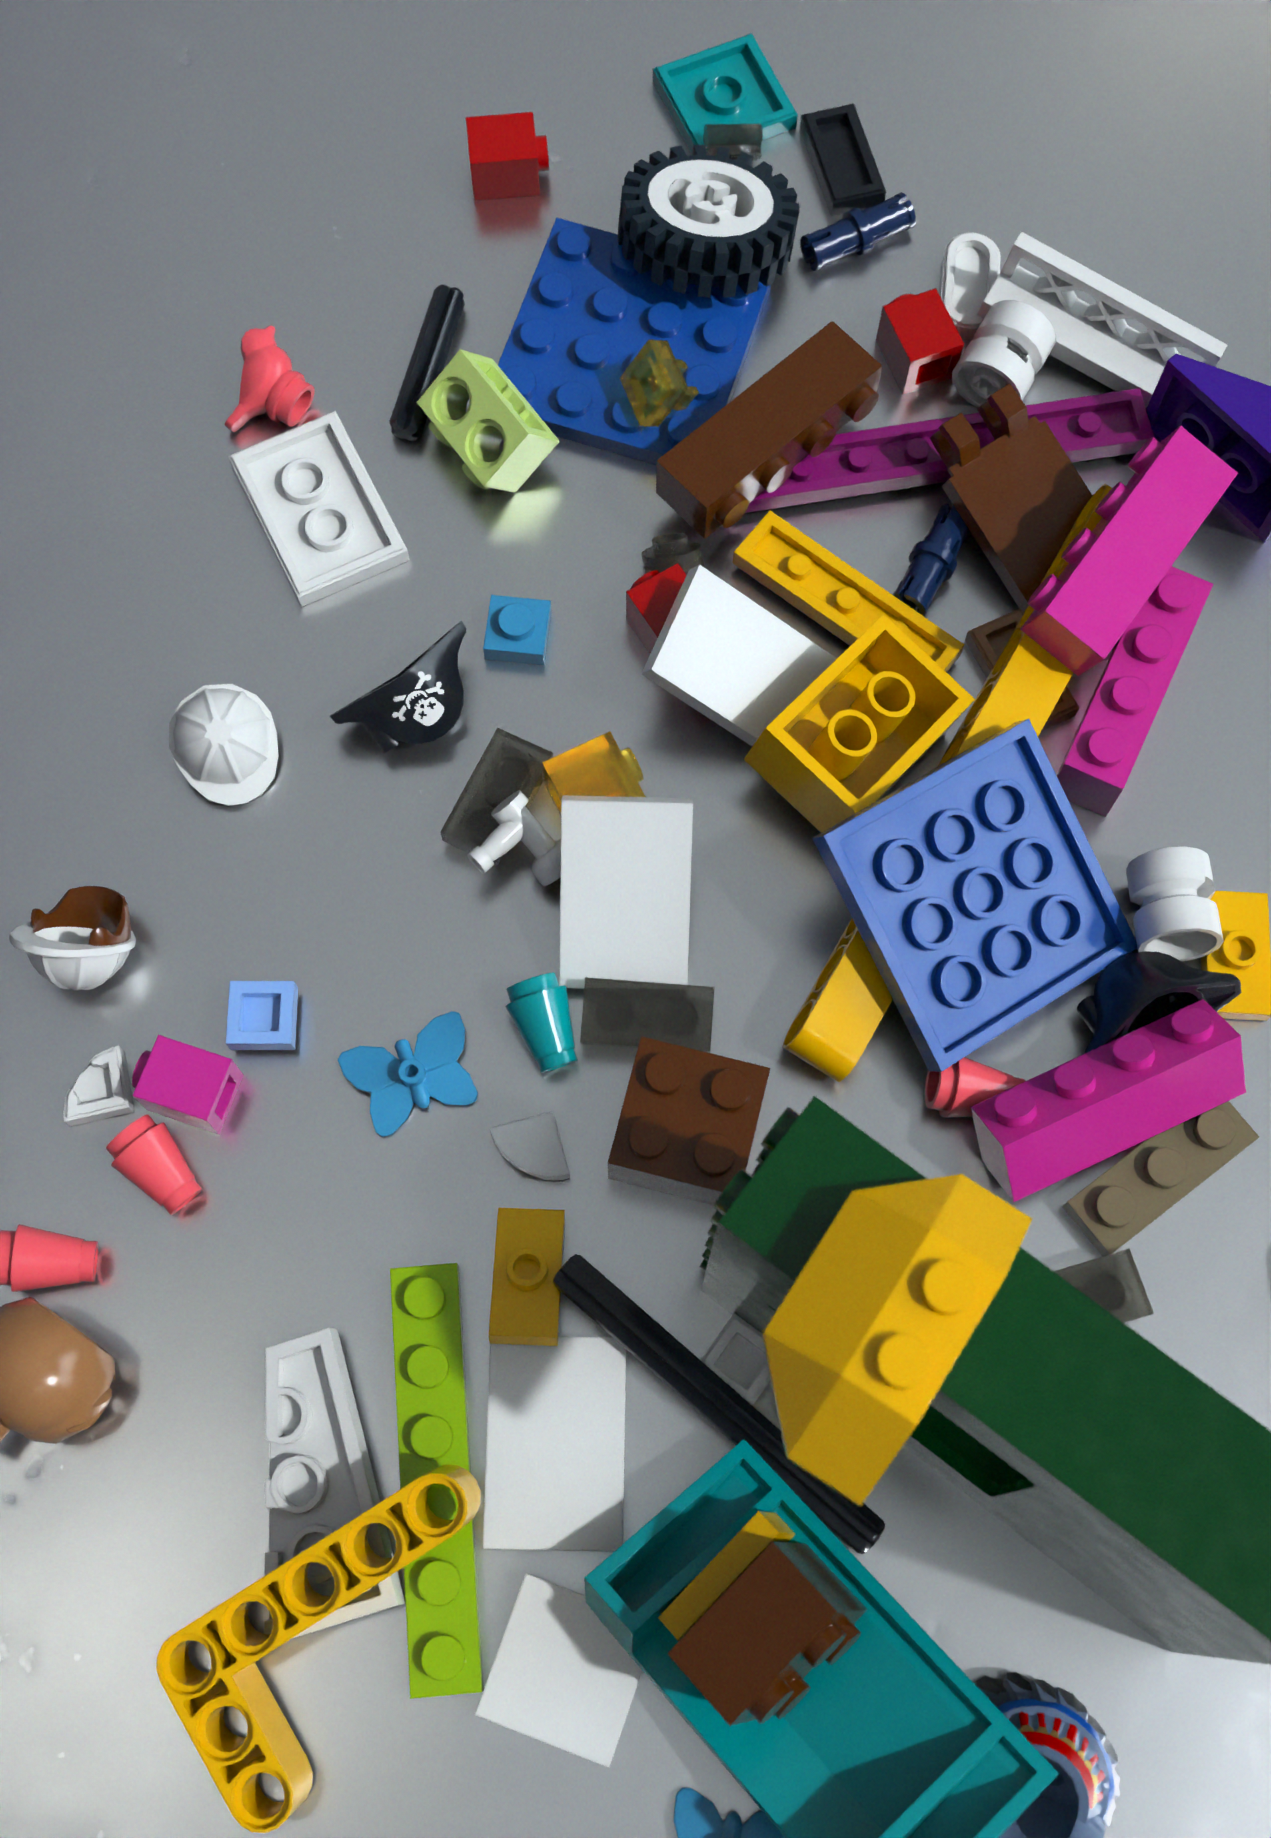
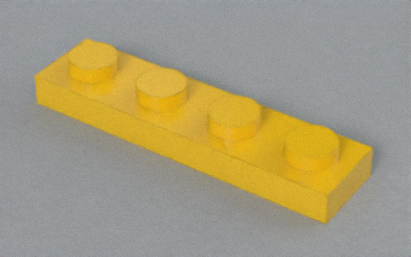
(832, 589)

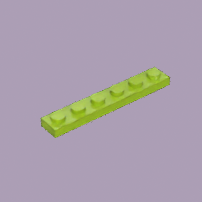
(435, 1433)

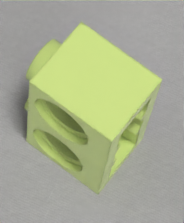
(493, 414)

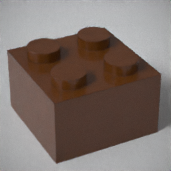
(686, 1121)
(769, 1634)

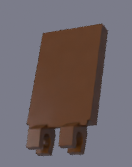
(1013, 492)

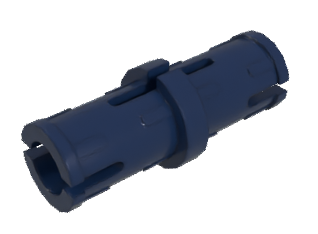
(858, 231)
(933, 560)

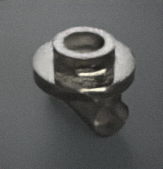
(737, 137)
(670, 550)

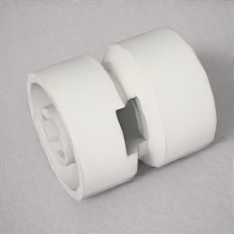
(1005, 350)
(1174, 903)

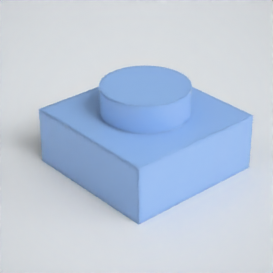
(262, 1015)

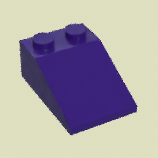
(1231, 420)

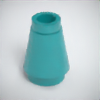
(544, 1020)

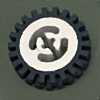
(707, 220)

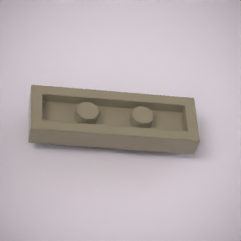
(1157, 1176)

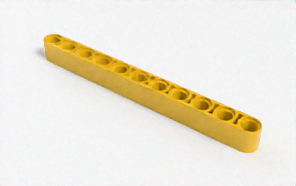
(850, 991)

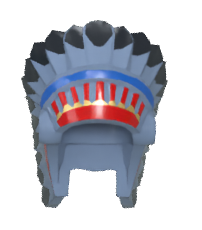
(1076, 1746)

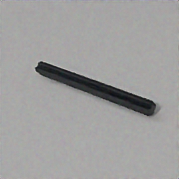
(710, 1397)

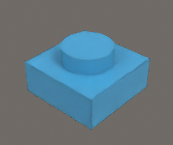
(517, 630)

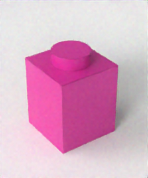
(186, 1084)

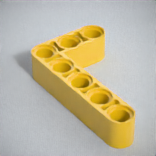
(294, 1607)

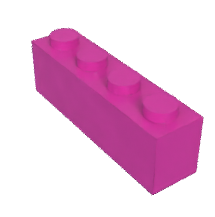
(1127, 551)
(1131, 692)
(1109, 1099)

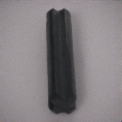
(427, 360)

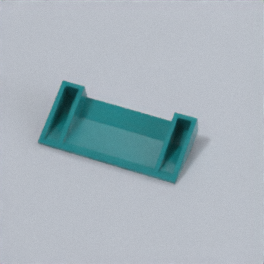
(886, 1733)

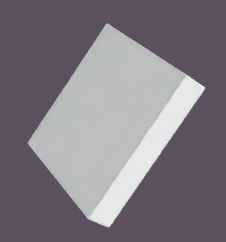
(560, 1674)

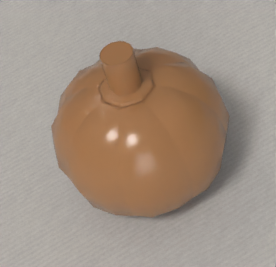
(49, 1374)

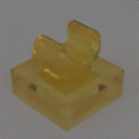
(656, 383)

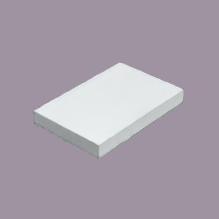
(318, 508)
(731, 656)
(625, 889)
(555, 1446)

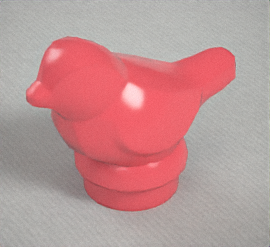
(269, 383)

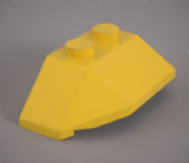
(884, 1321)

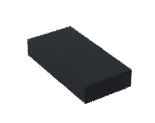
(842, 159)

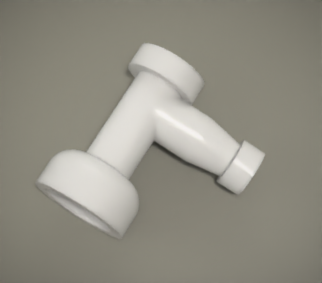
(519, 824)

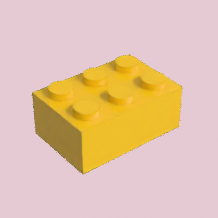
(858, 726)

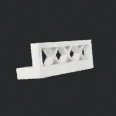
(1096, 335)

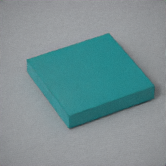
(724, 87)

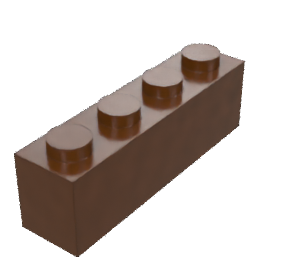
(769, 430)

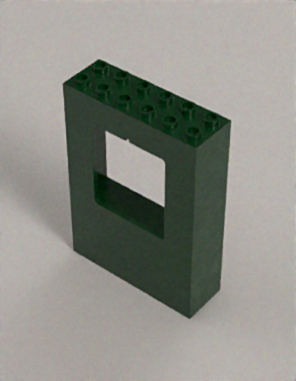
(1047, 1414)

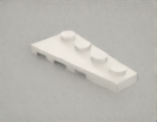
(318, 1467)

